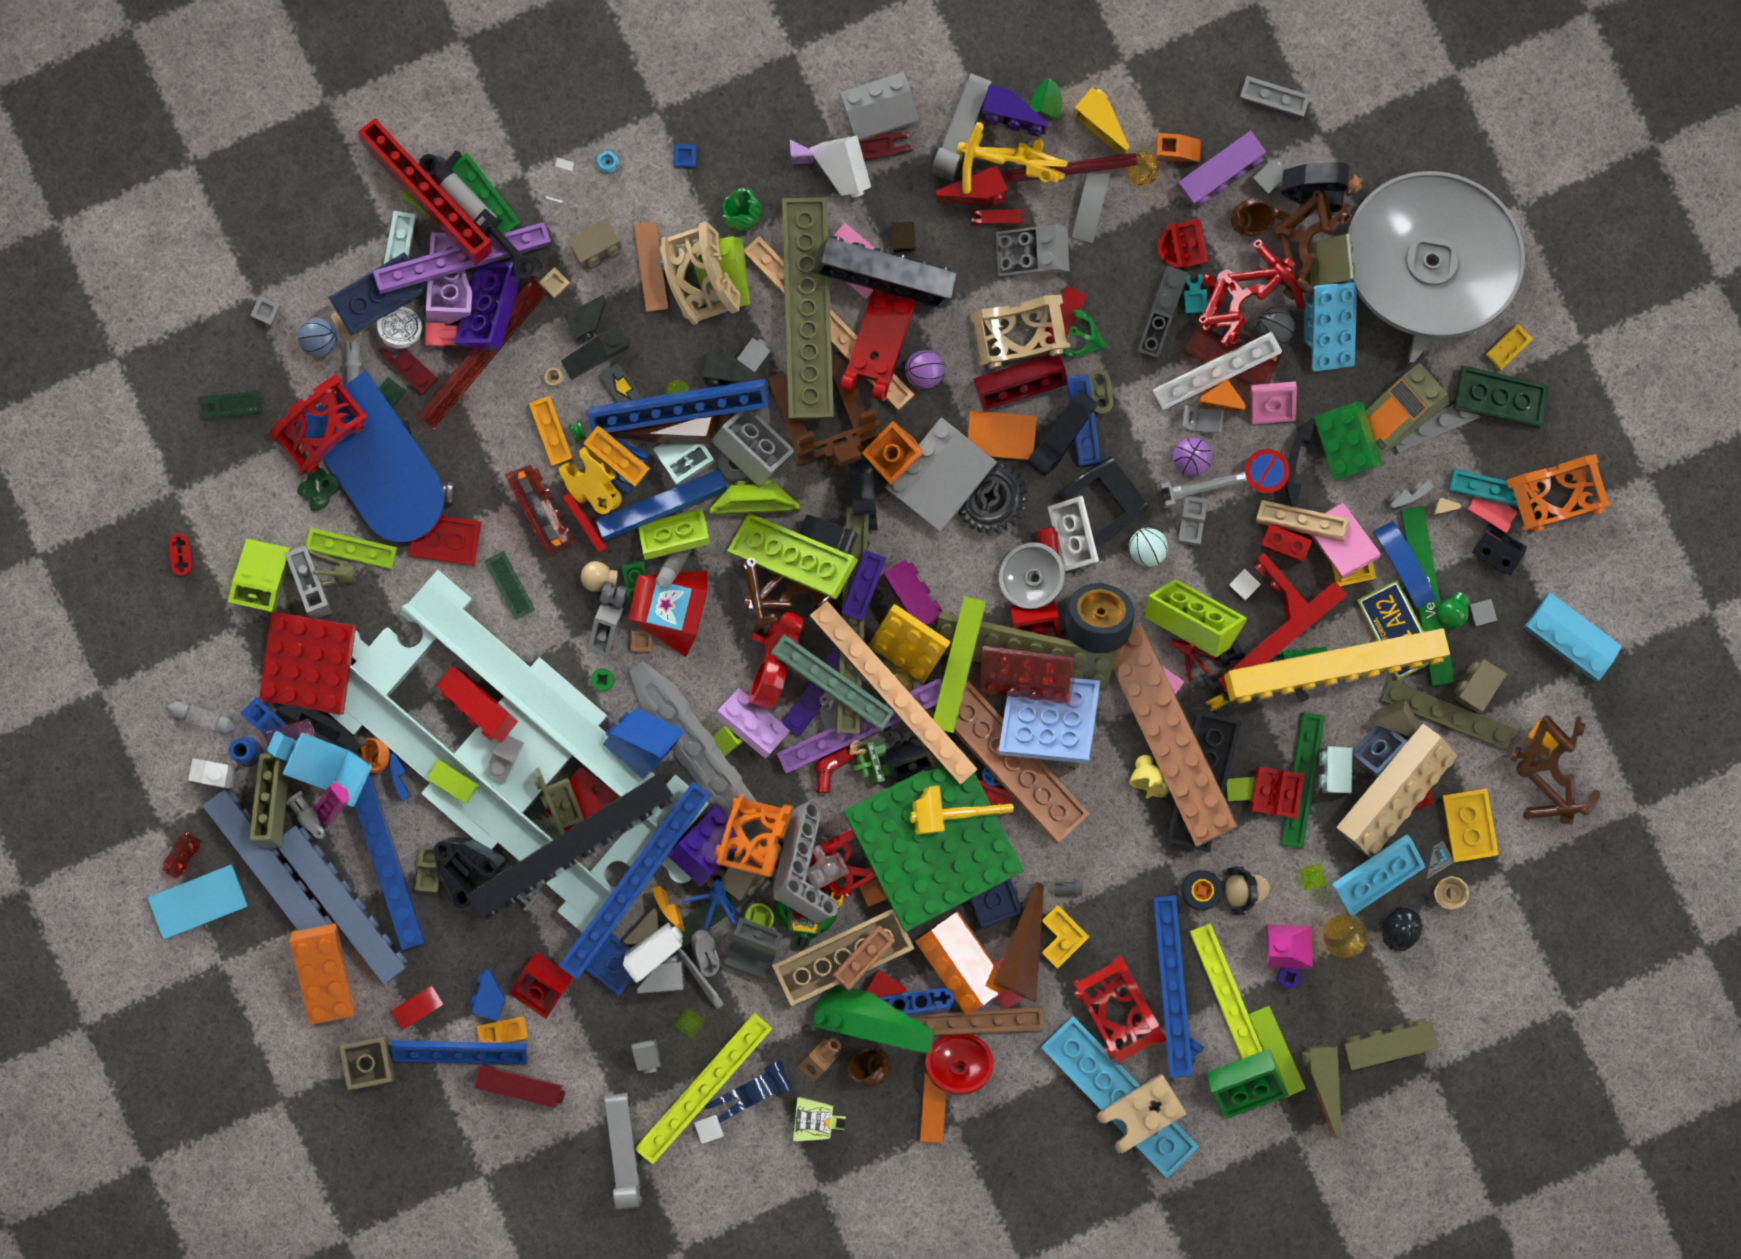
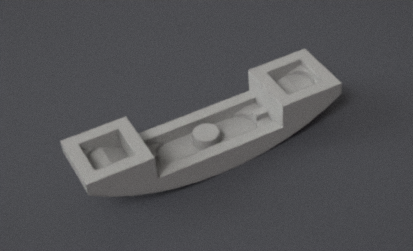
(1091, 204)

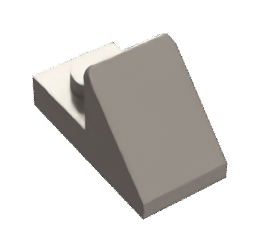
(503, 758)

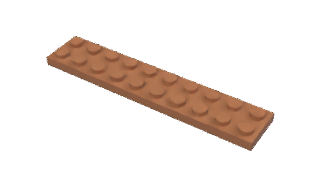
(1171, 739)

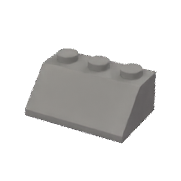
(880, 106)

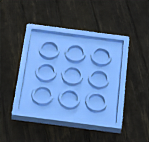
(1052, 729)

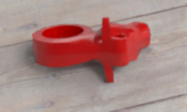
(772, 671)

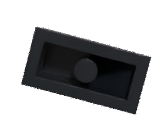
(909, 760)

